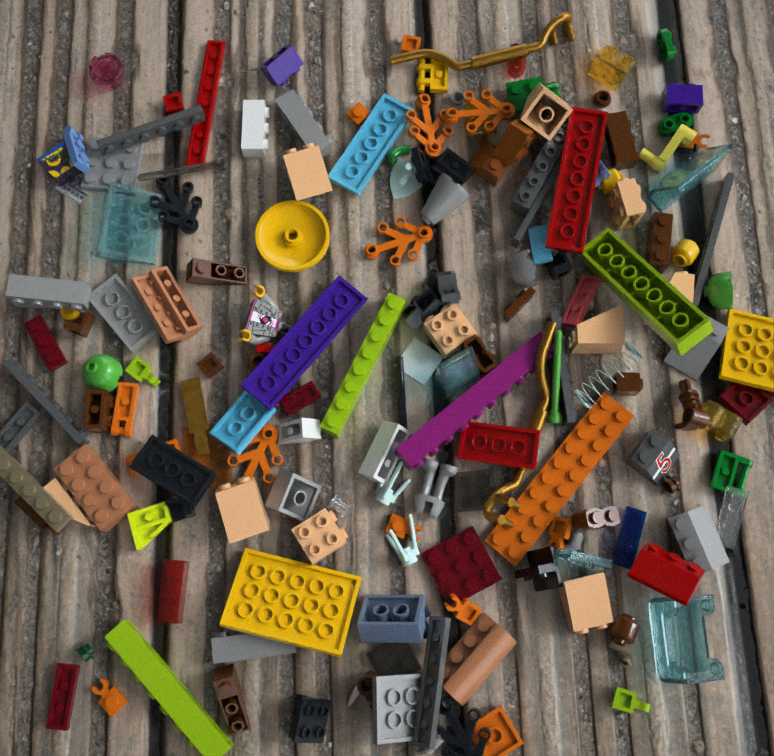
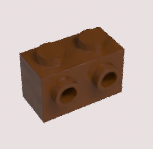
(98, 411)

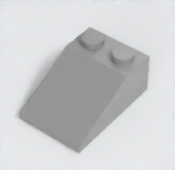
(697, 358)

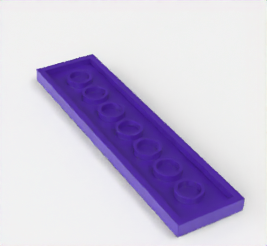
(304, 343)

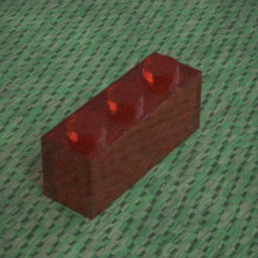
(173, 591)

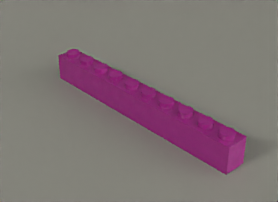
(470, 405)

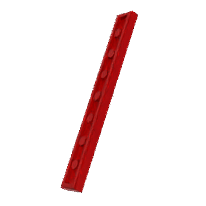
(207, 99)

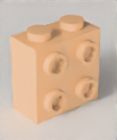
(626, 203)
(448, 330)
(320, 535)

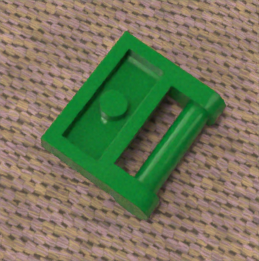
(725, 471)

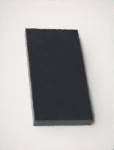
(173, 470)

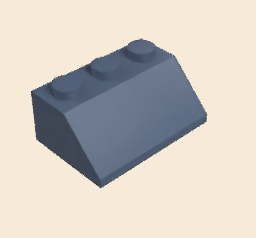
(392, 619)

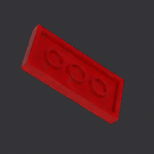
(499, 445)

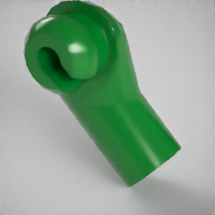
(396, 151)

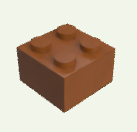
(515, 142)

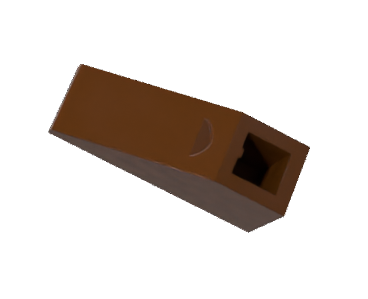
(215, 273)
(231, 699)

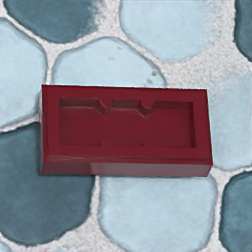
(300, 398)

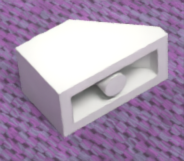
(299, 431)

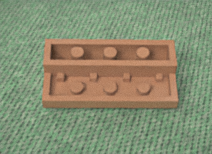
(166, 305)
(475, 657)

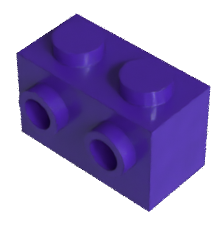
(282, 65)
(682, 98)

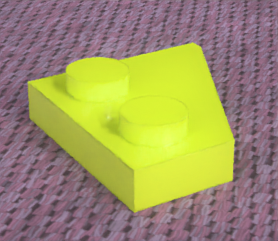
(148, 523)

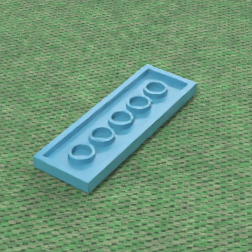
(370, 145)

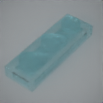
(583, 560)

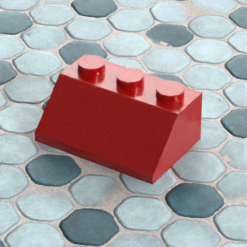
(666, 573)

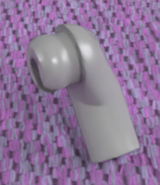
(575, 541)
(423, 751)

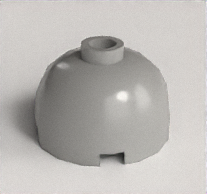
(523, 269)

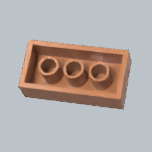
(95, 488)

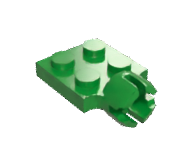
(520, 90)

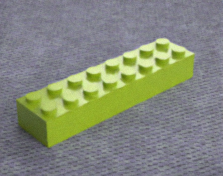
(646, 292)

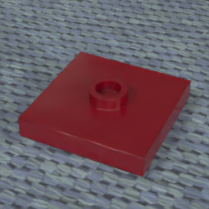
(745, 401)

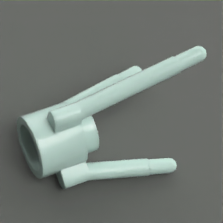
(384, 494)
(405, 555)

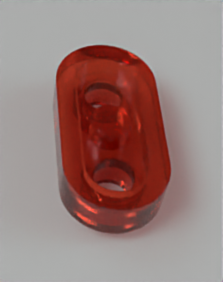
(513, 71)

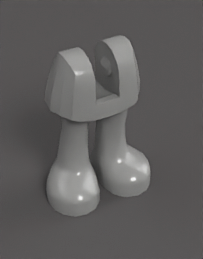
(430, 468)

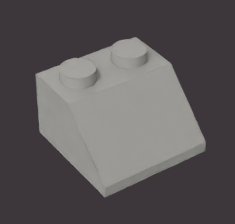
(293, 495)

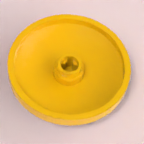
(292, 236)

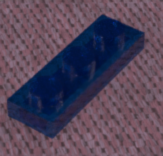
(629, 537)

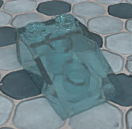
(457, 373)

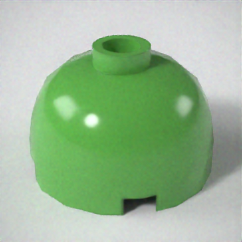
(720, 290)
(102, 372)

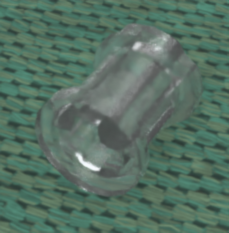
(340, 505)

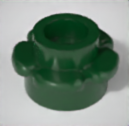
(85, 652)

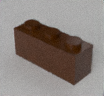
(621, 141)
(659, 241)

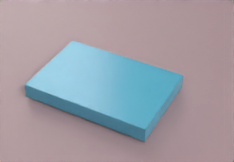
(241, 423)

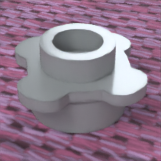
(452, 100)

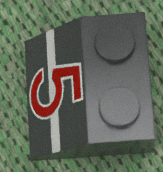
(653, 456)

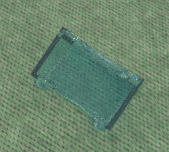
(682, 640)

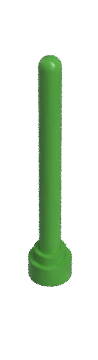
(554, 414)

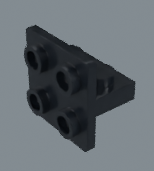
(542, 569)
(309, 719)

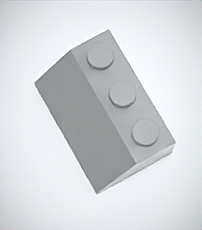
(698, 538)

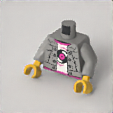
(262, 319)

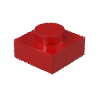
(173, 103)
(265, 348)

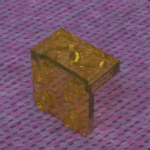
(611, 66)

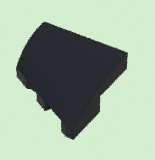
(421, 307)

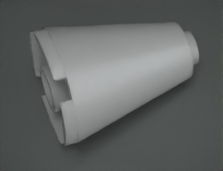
(443, 200)

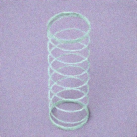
(632, 350)

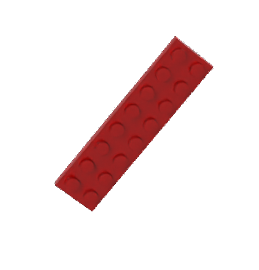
(576, 180)

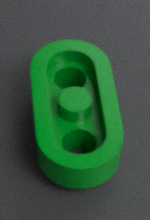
(665, 45)
(675, 122)

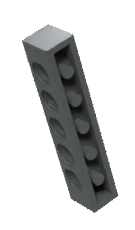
(539, 171)

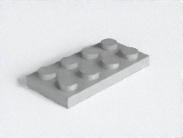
(123, 313)

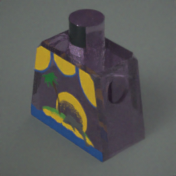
(59, 165)

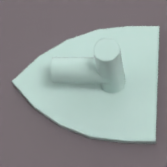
(403, 179)

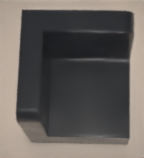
(559, 266)
(179, 509)

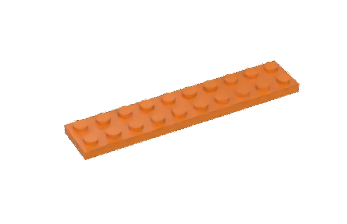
(559, 478)

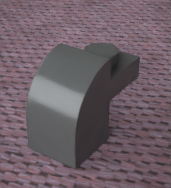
(447, 287)

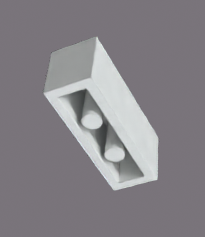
(254, 128)
(381, 457)

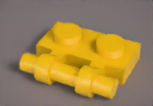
(438, 76)

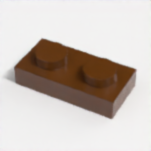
(522, 299)

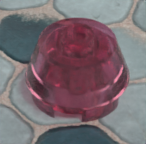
(107, 71)

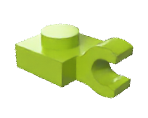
(141, 370)
(626, 701)

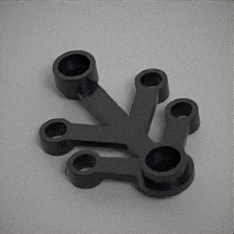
(177, 206)
(462, 739)

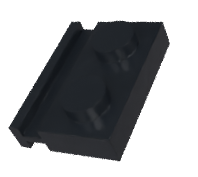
(453, 166)
(423, 168)

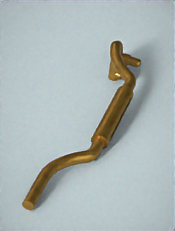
(498, 56)
(537, 422)

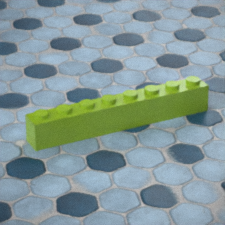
(363, 365)
(168, 690)

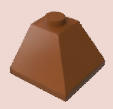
(487, 165)

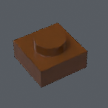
(210, 365)

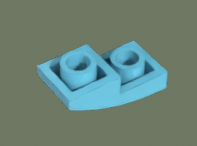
(538, 239)

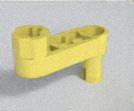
(683, 135)

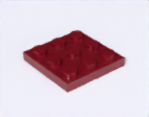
(461, 566)

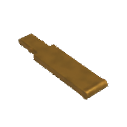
(196, 413)

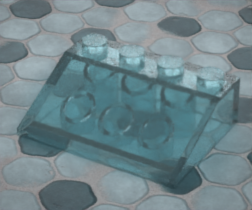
(687, 176)
(129, 226)

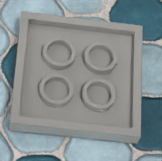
(117, 167)
(395, 707)

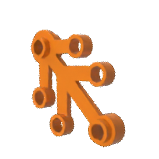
(481, 112)
(427, 127)
(401, 241)
(258, 454)

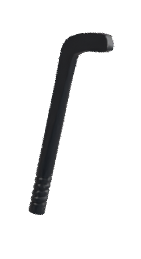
(401, 392)

